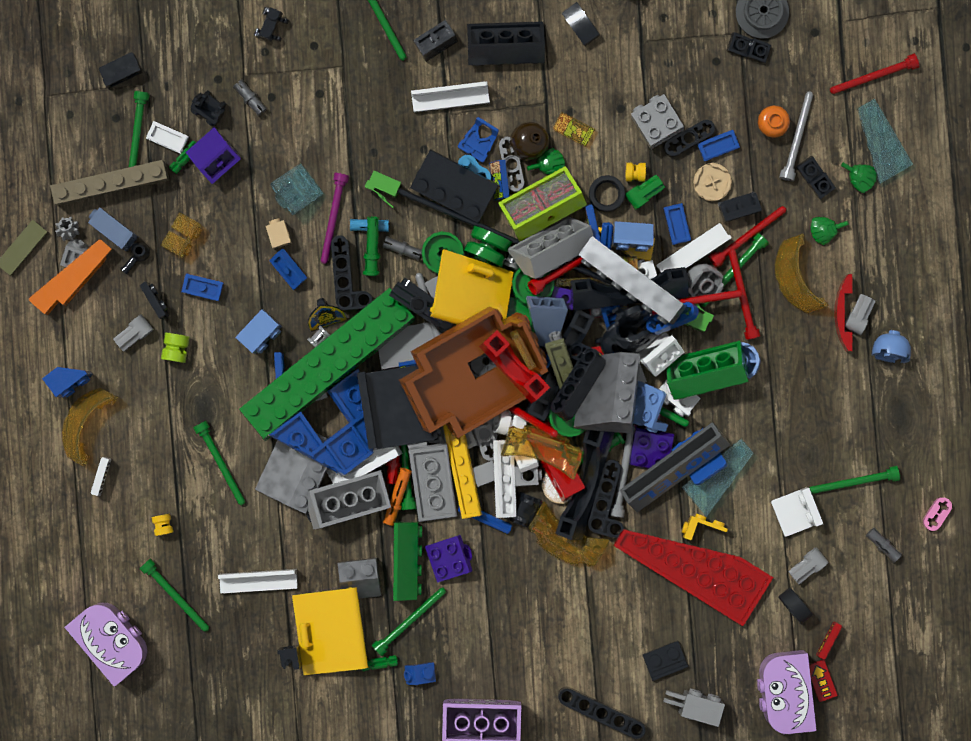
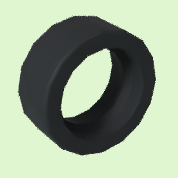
(606, 179)
(795, 605)

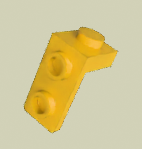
(689, 528)

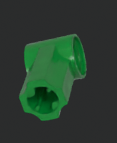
(641, 194)

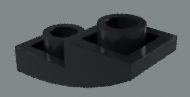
(580, 24)
(748, 47)
(815, 177)

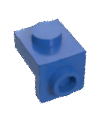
(419, 673)

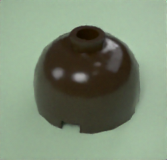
(529, 141)

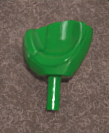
(549, 162)
(861, 176)
(825, 229)

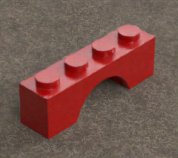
(502, 355)

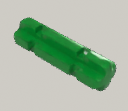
(182, 160)
(382, 662)

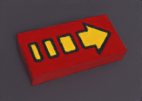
(829, 640)
(822, 681)

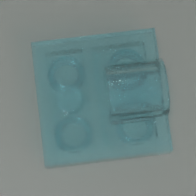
(296, 189)

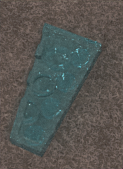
(885, 148)
(710, 491)

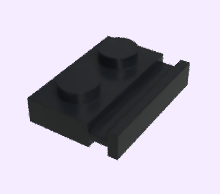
(159, 306)
(665, 660)

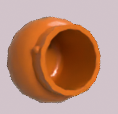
(773, 121)

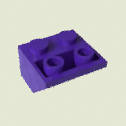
(213, 155)

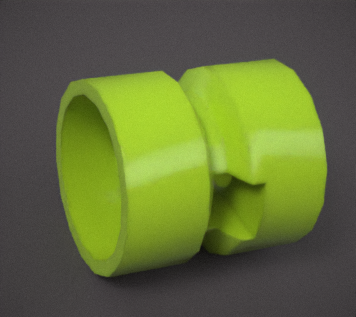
(175, 347)

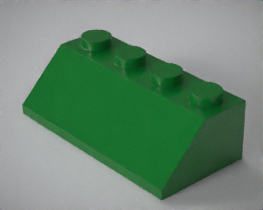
(707, 370)
(406, 561)

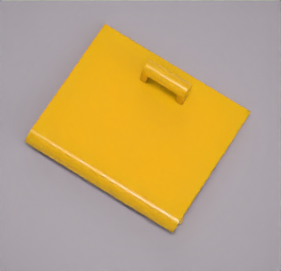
(469, 287)
(330, 631)

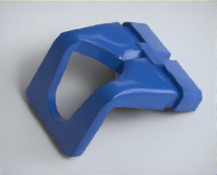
(474, 145)

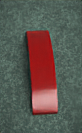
(839, 313)

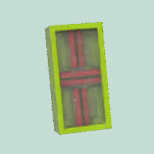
(542, 203)

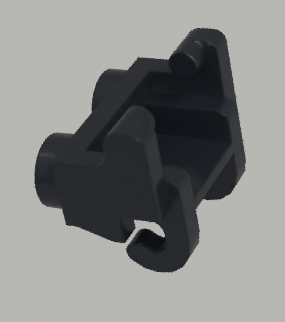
(273, 16)
(208, 108)
(526, 509)

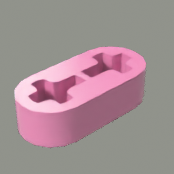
(940, 516)

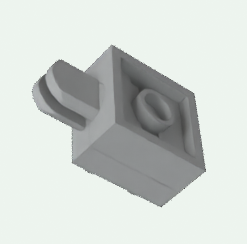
(697, 706)

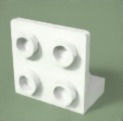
(660, 353)
(681, 406)
(796, 511)

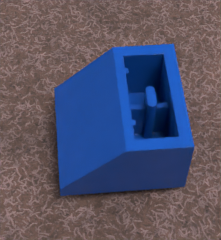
(64, 380)

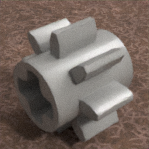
(67, 228)

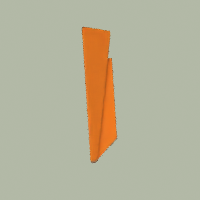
(71, 279)

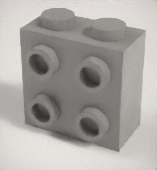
(657, 121)

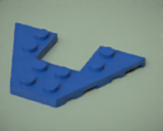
(345, 447)

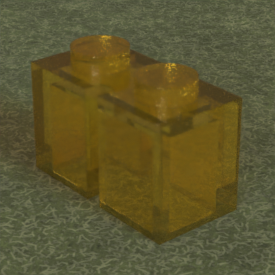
(178, 244)

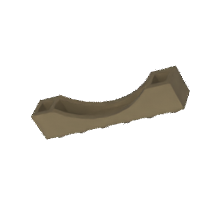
(108, 182)

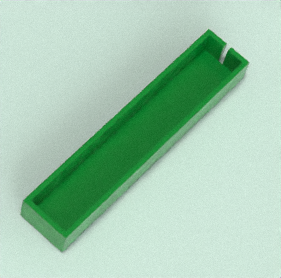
(327, 364)

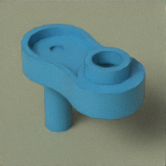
(470, 162)

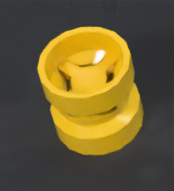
(635, 172)
(162, 520)

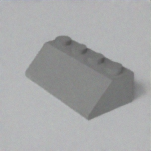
(551, 247)
(347, 500)

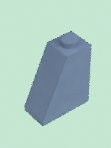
(112, 229)
(546, 316)

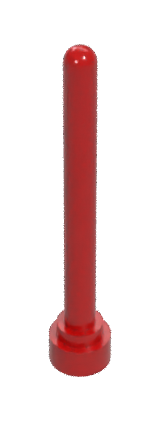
(910, 62)
(718, 258)
(537, 285)
(711, 297)
(751, 330)
(534, 421)

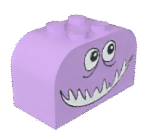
(109, 640)
(787, 692)
(481, 720)

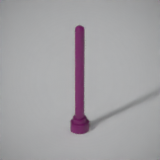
(340, 181)

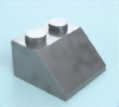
(360, 574)

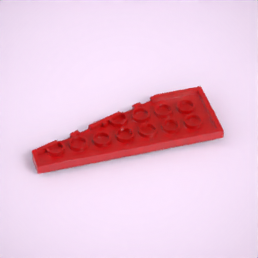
(712, 576)

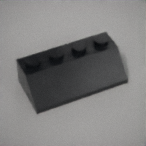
(506, 43)
(454, 186)

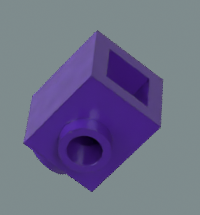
(565, 294)

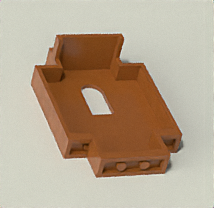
(444, 385)

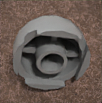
(704, 280)

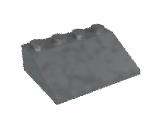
(612, 397)
(291, 476)

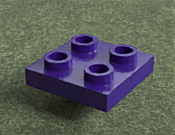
(650, 447)
(449, 558)

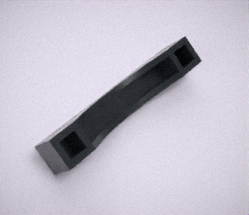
(592, 294)
(573, 332)
(577, 513)

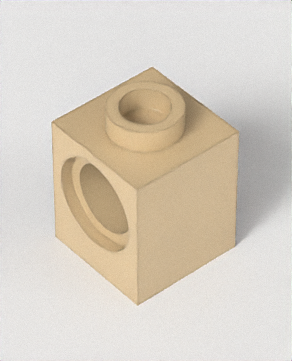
(278, 233)

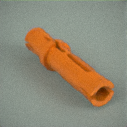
(390, 516)

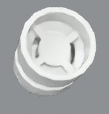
(505, 420)

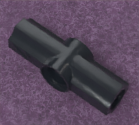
(407, 296)

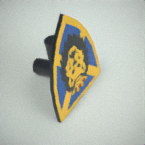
(325, 315)

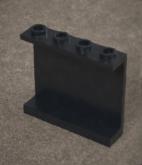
(388, 412)

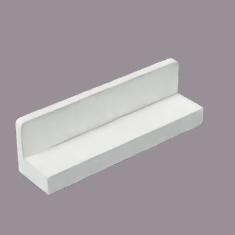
(450, 96)
(696, 249)
(374, 461)
(504, 482)
(258, 581)

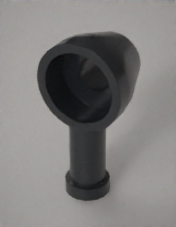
(136, 257)

